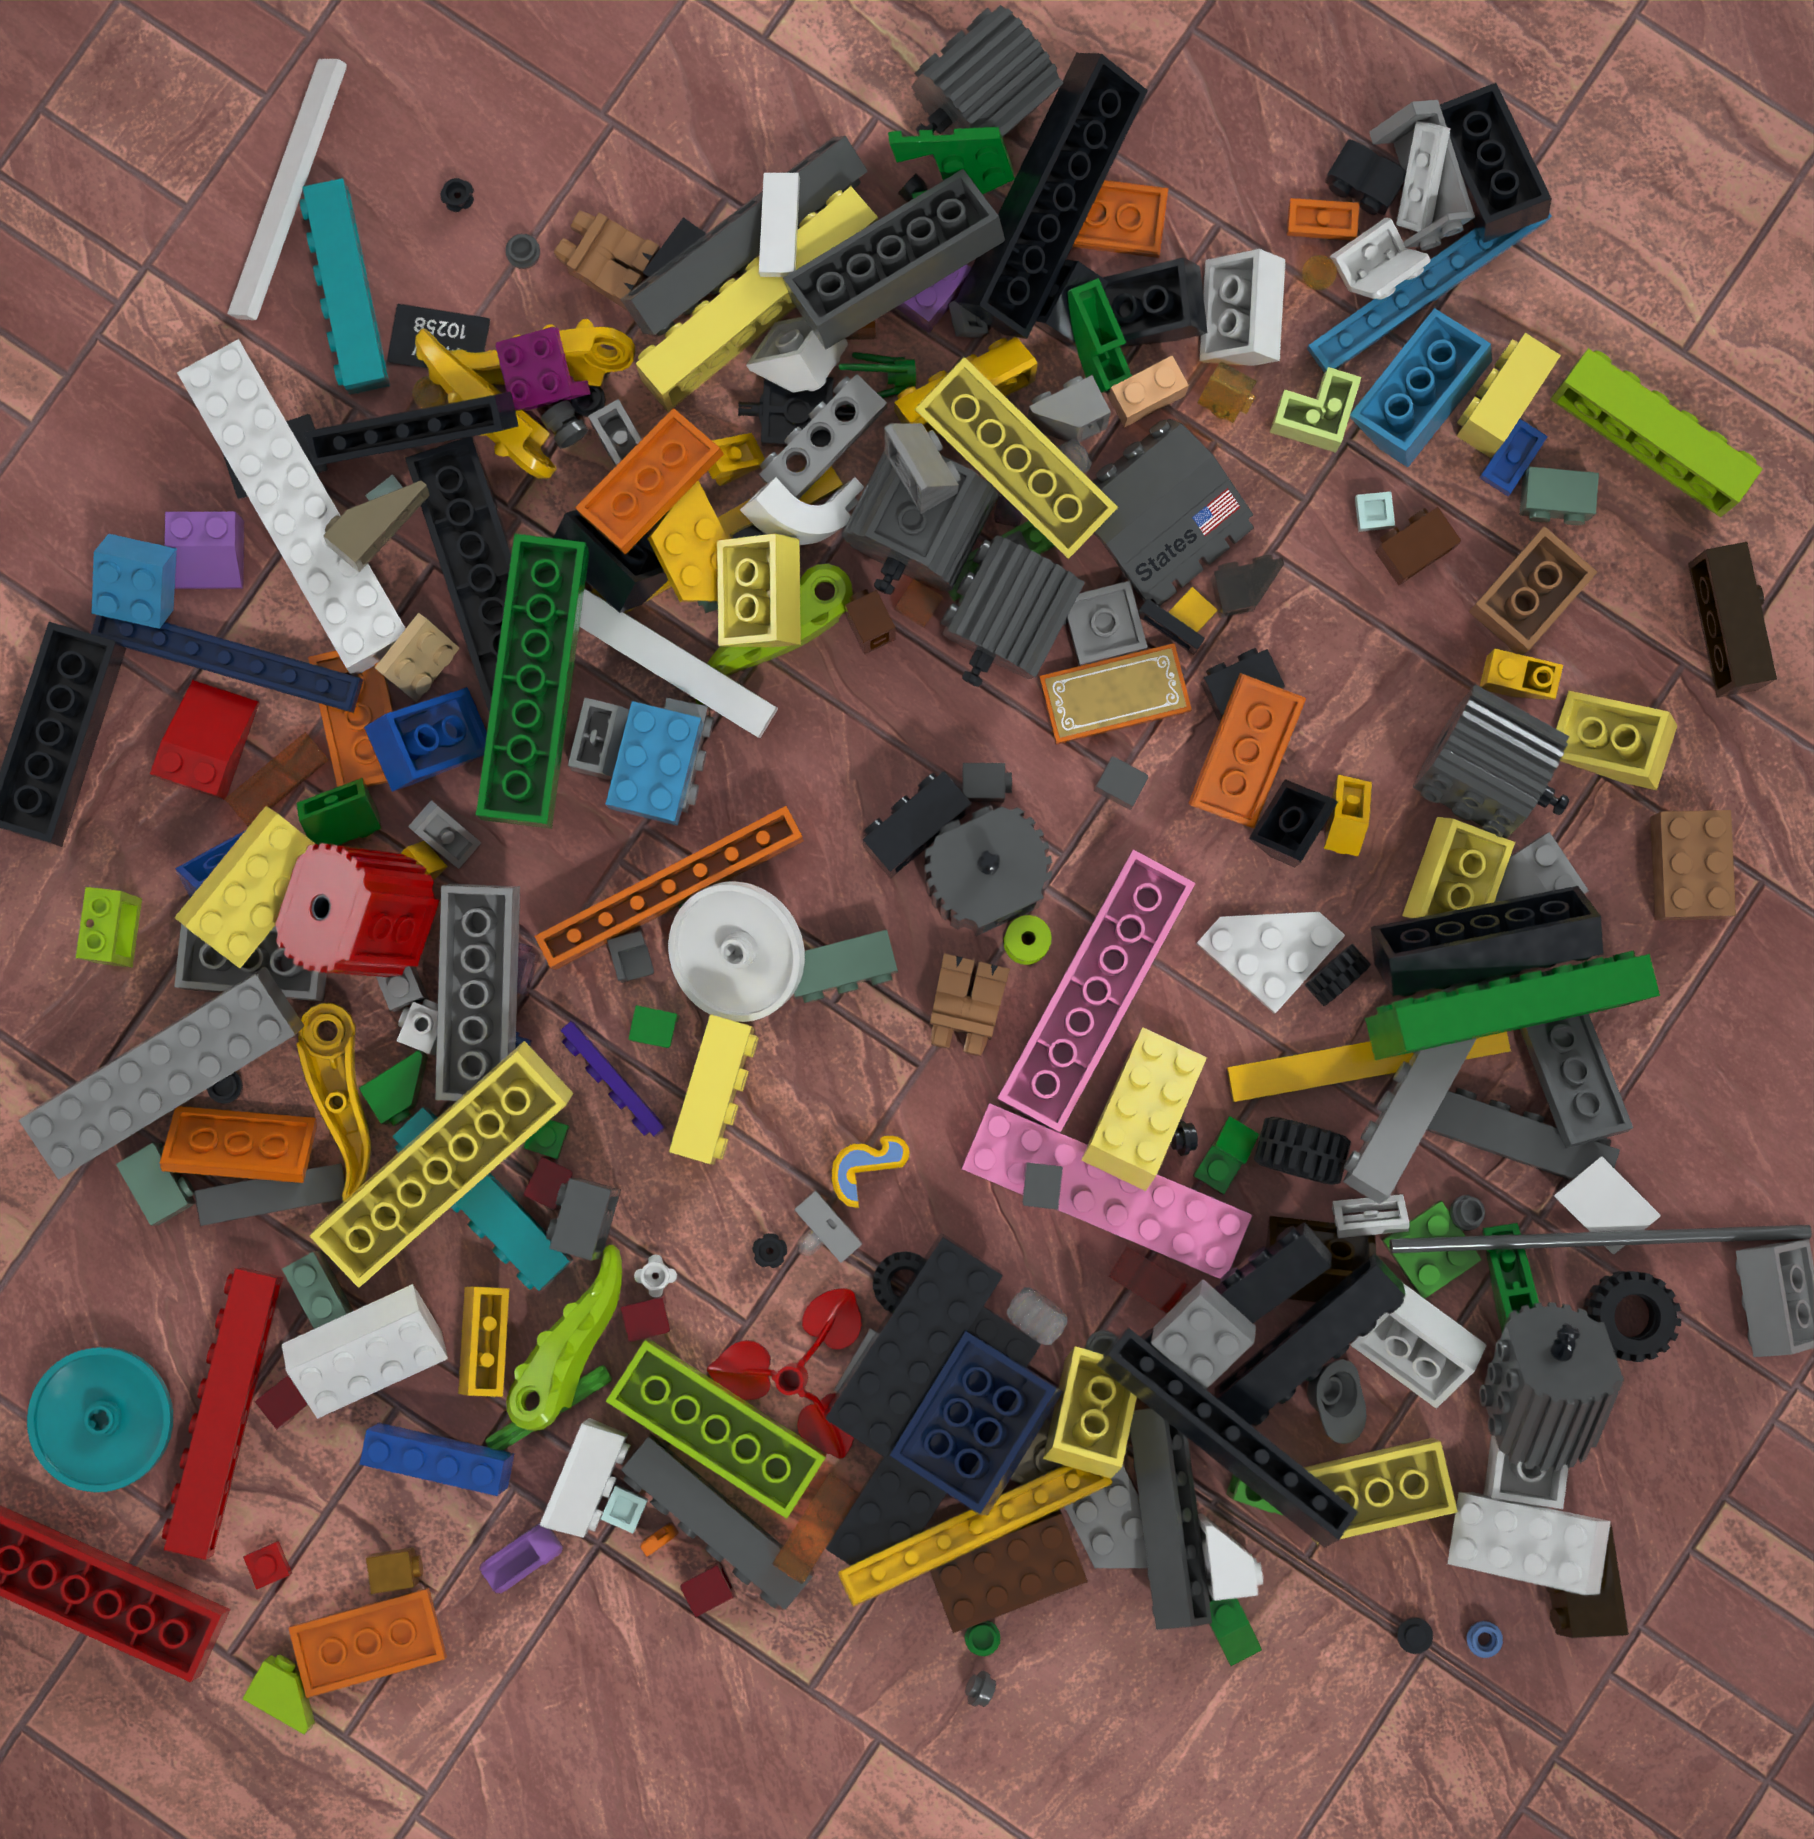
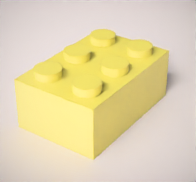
(1506, 394)
(1090, 1417)

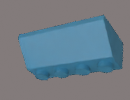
(1422, 386)

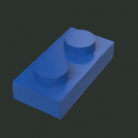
(1513, 457)

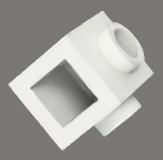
(420, 1026)

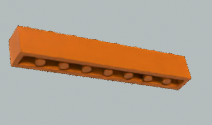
(669, 888)

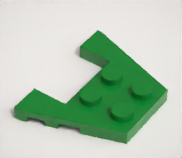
(975, 150)

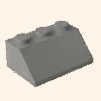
(1778, 1297)

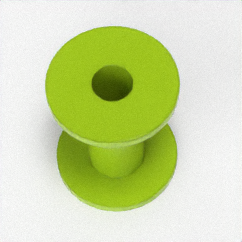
(1037, 930)

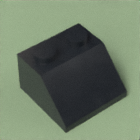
(1292, 822)

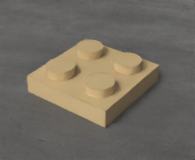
(417, 657)

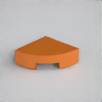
(658, 1539)

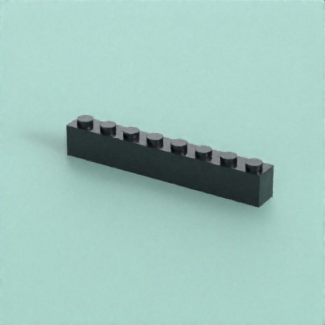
(1227, 1438)

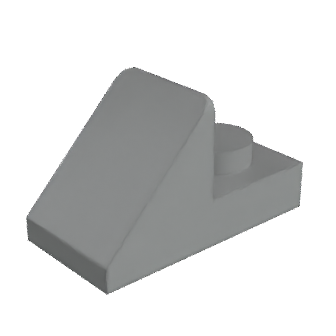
(444, 834)

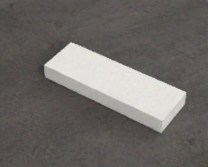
(1423, 175)
(779, 224)

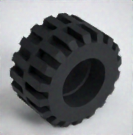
(1302, 1150)
(1661, 1313)

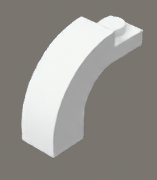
(779, 512)

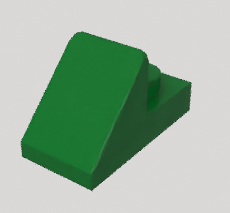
(1226, 1155)

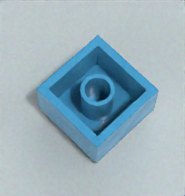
(133, 581)

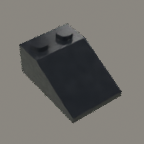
(1158, 302)

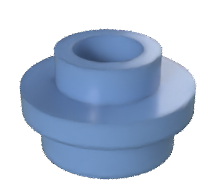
(1494, 1644)

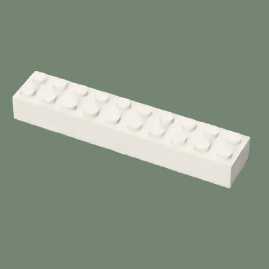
(291, 504)

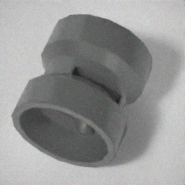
(564, 424)

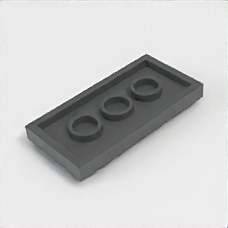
(1576, 1080)

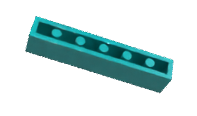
(345, 286)
(500, 1218)

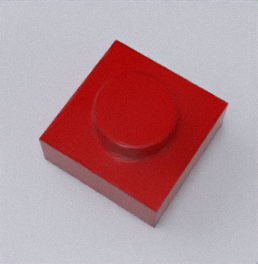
(267, 1565)

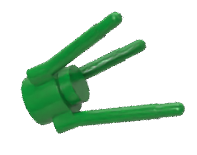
(899, 371)

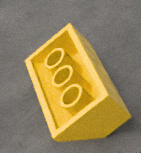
(1005, 365)

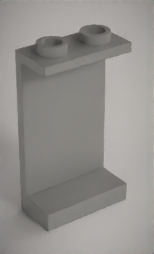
(1452, 203)

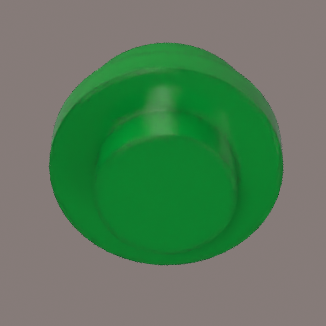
(983, 1638)

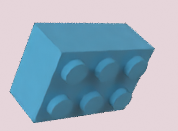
(654, 763)

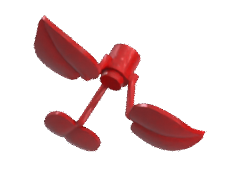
(746, 1364)

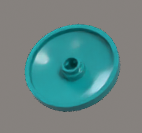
(100, 1419)

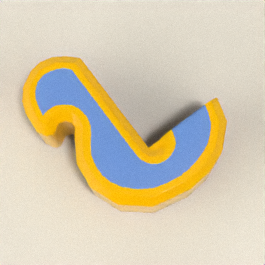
(865, 1158)

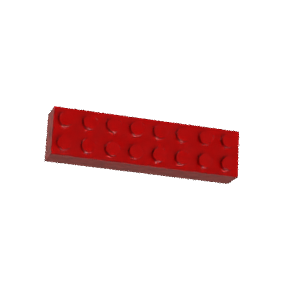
(106, 1597)

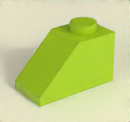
(280, 1693)

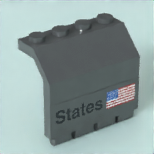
(1169, 511)

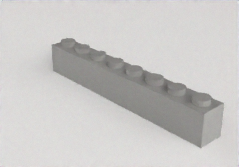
(1405, 1115)

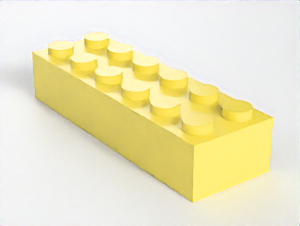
(1016, 457)

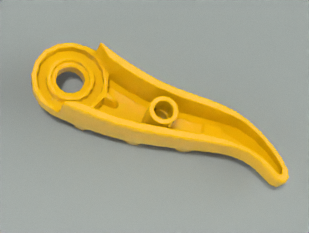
(582, 351)
(462, 383)
(333, 1086)

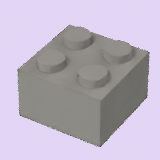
(1203, 1334)

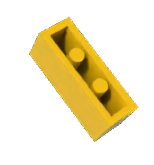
(483, 1341)

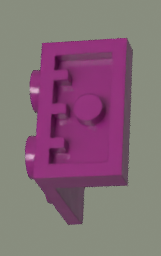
(537, 370)

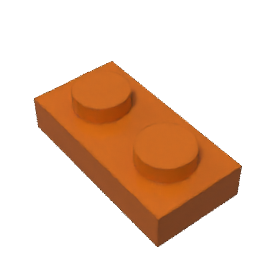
(1322, 219)

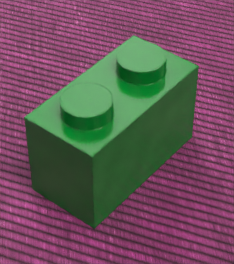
(339, 814)

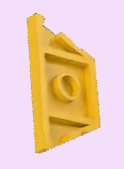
(688, 546)

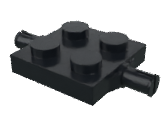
(783, 411)

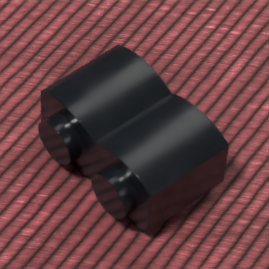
(1366, 178)

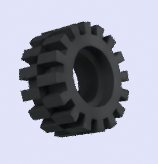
(1338, 975)
(885, 1272)

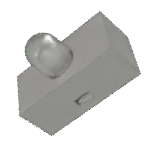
(825, 1229)

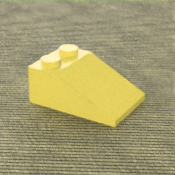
(1616, 738)

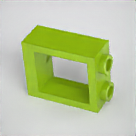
(114, 928)

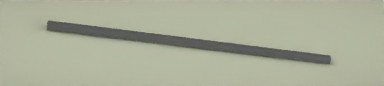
(1609, 1238)

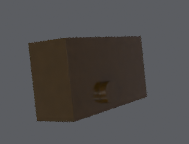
(1732, 619)

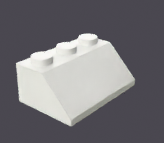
(1243, 308)
(1422, 1348)
(586, 1479)
(1228, 1565)

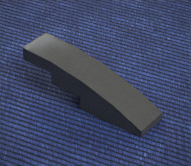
(268, 1196)

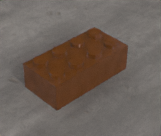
(1009, 1573)

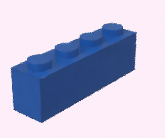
(437, 1459)

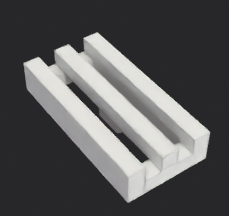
(1371, 1221)

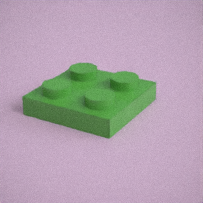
(1432, 1270)

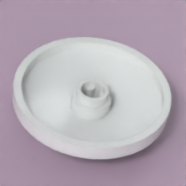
(736, 951)

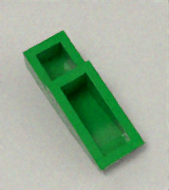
(1097, 335)

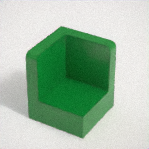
(653, 1026)

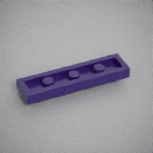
(621, 1092)

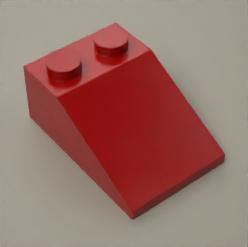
(205, 740)

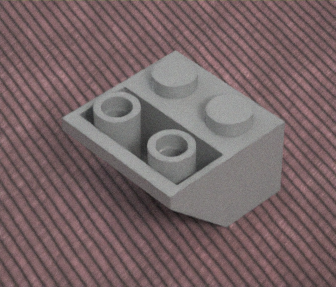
(1071, 413)
(598, 738)

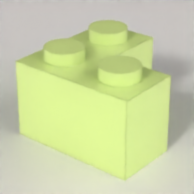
(1318, 420)

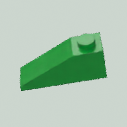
(1509, 1276)

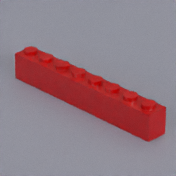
(222, 1413)

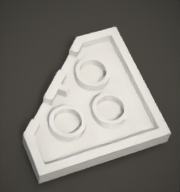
(1271, 951)

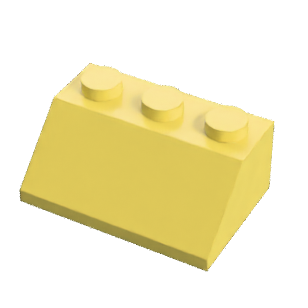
(759, 591)
(1458, 869)

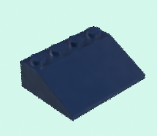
(976, 1423)

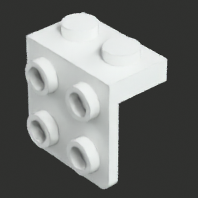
(1378, 261)

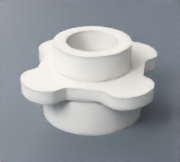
(655, 1286)

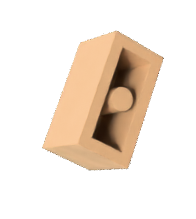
(1148, 391)

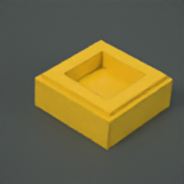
(1193, 610)

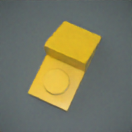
(739, 458)

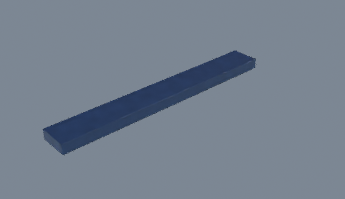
(235, 661)

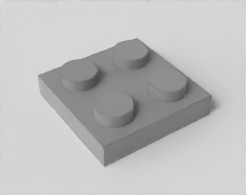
(1106, 624)

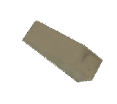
(369, 526)

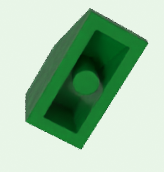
(396, 1089)
(1233, 1630)

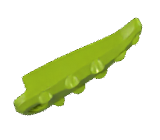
(815, 619)
(563, 1350)

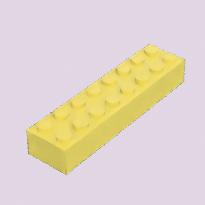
(743, 308)
(441, 1164)

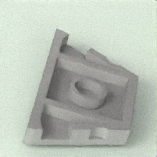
(1111, 1525)

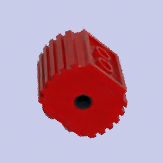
(356, 911)

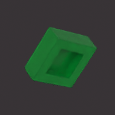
(548, 1139)

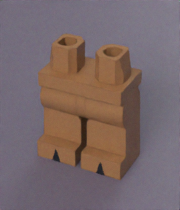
(607, 256)
(963, 1013)

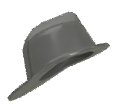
(1339, 1401)

